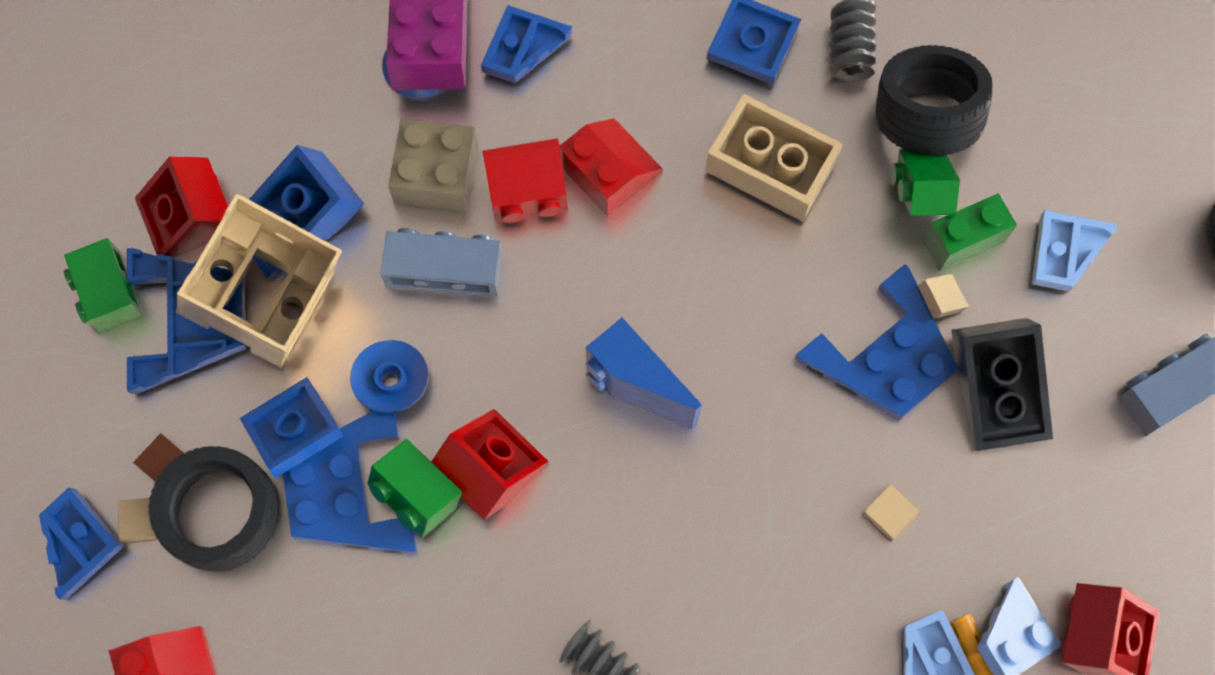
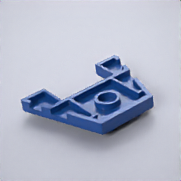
(187, 342)
(897, 366)
(329, 492)

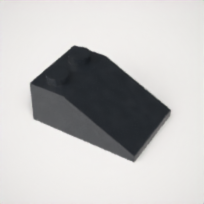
(1003, 383)

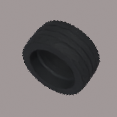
(931, 128)
(176, 482)

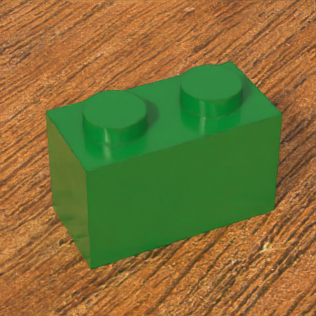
(926, 183)
(969, 231)
(101, 285)
(413, 488)

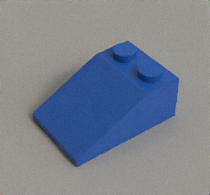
(309, 195)
(637, 376)

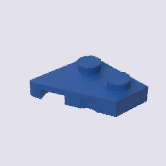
(522, 43)
(76, 541)

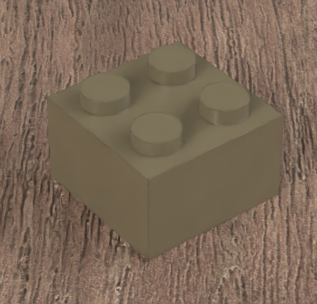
(433, 165)

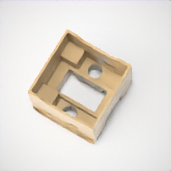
(241, 234)

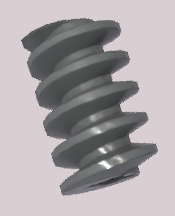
(853, 40)
(593, 657)

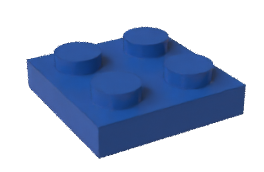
(753, 39)
(291, 427)

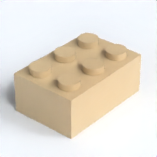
(773, 157)

